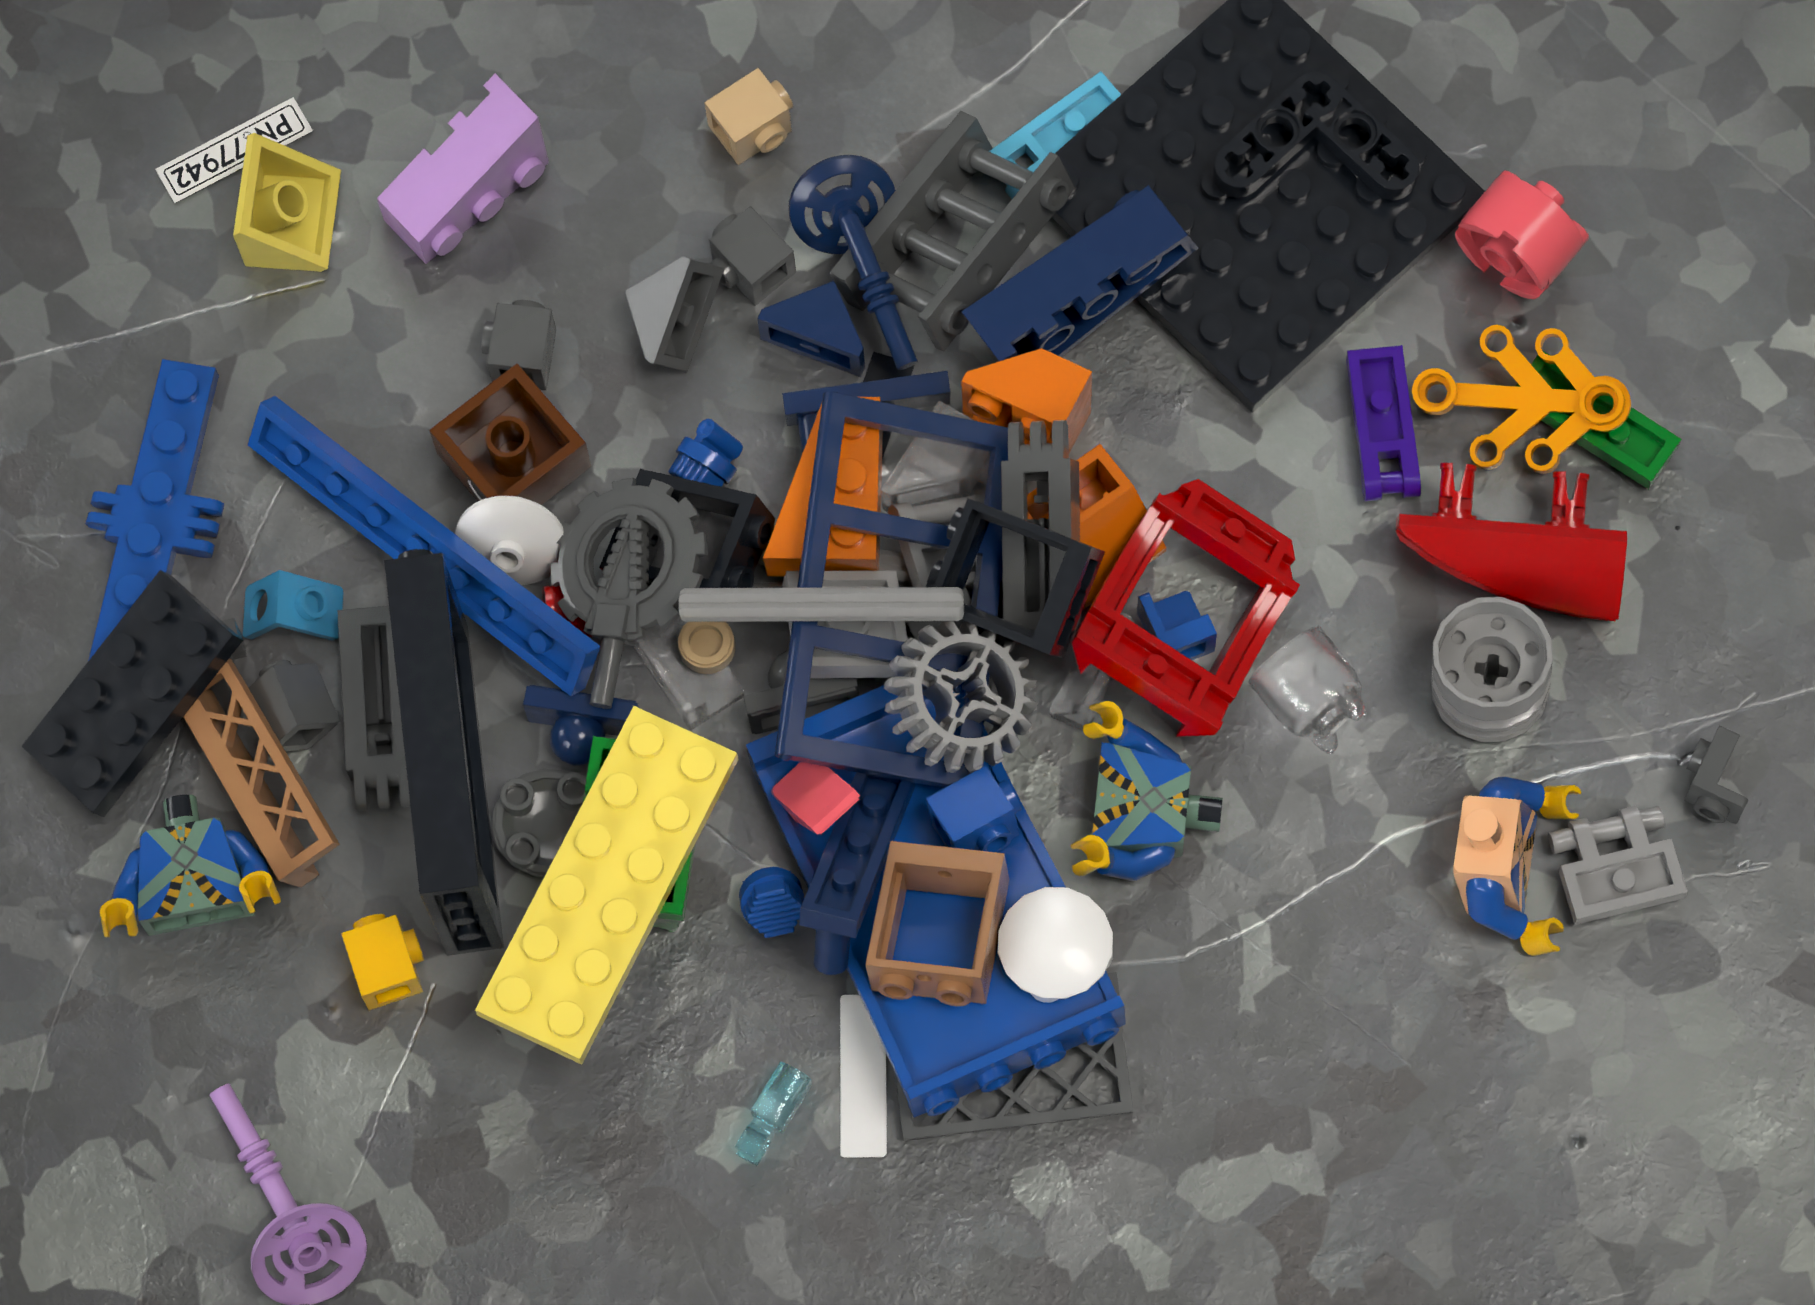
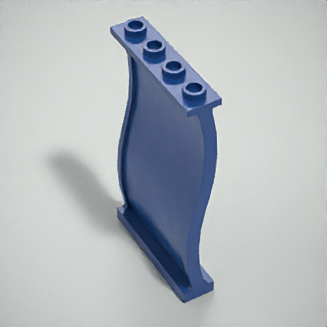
(933, 1045)

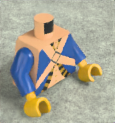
(1497, 854)

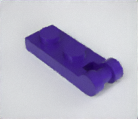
(1383, 421)

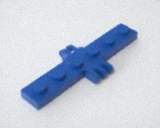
(157, 512)

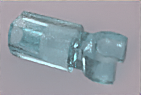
(773, 1111)

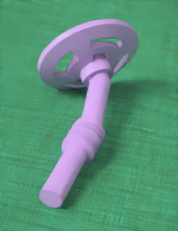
(300, 1236)

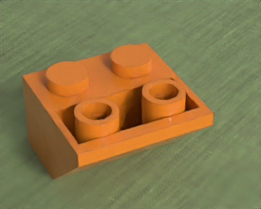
(1029, 390)
(1107, 511)

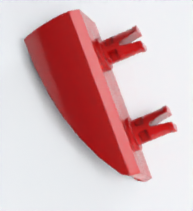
(1545, 566)

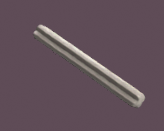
(821, 604)

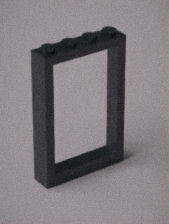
(443, 753)

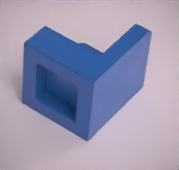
(1178, 624)

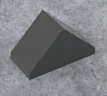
(672, 310)

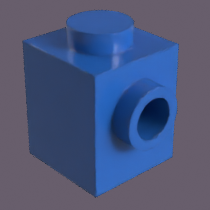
(975, 813)

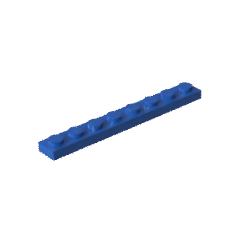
(400, 525)

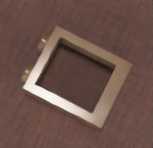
(945, 872)

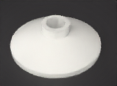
(513, 536)

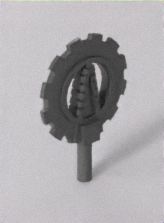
(621, 602)

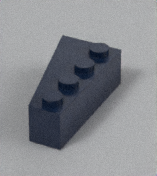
(1083, 280)

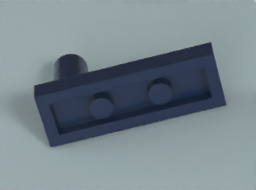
(906, 391)

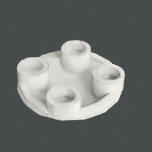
(1055, 943)

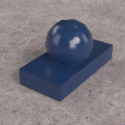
(574, 720)

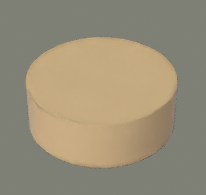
(706, 646)

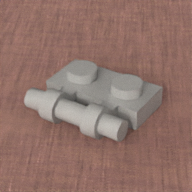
(1618, 880)

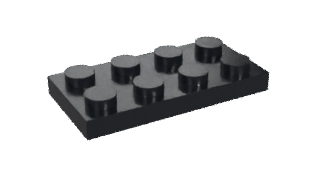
(132, 693)

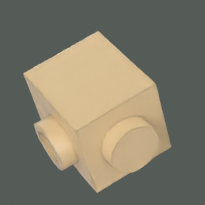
(750, 116)

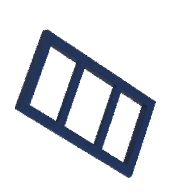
(824, 513)

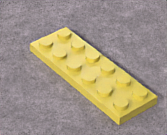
(607, 885)

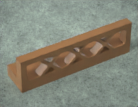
(245, 780)

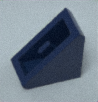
(815, 327)

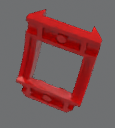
(1151, 666)

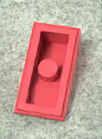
(814, 796)

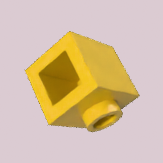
(383, 959)

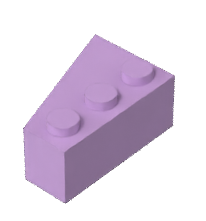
(467, 175)

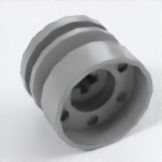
(1496, 640)

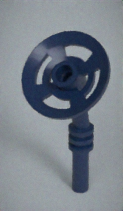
(850, 221)

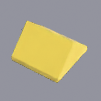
(285, 207)

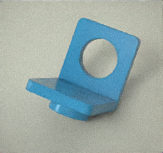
(293, 604)

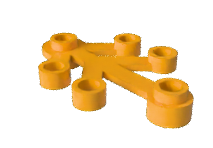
(1531, 400)

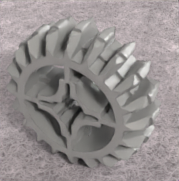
(1002, 710)

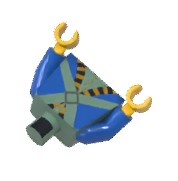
(1139, 802)
(187, 875)

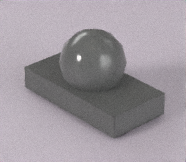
(823, 693)

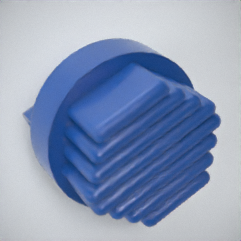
(707, 456)
(771, 901)

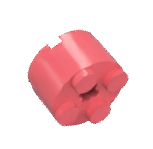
(1521, 234)

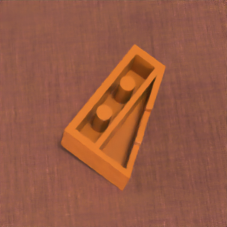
(856, 486)

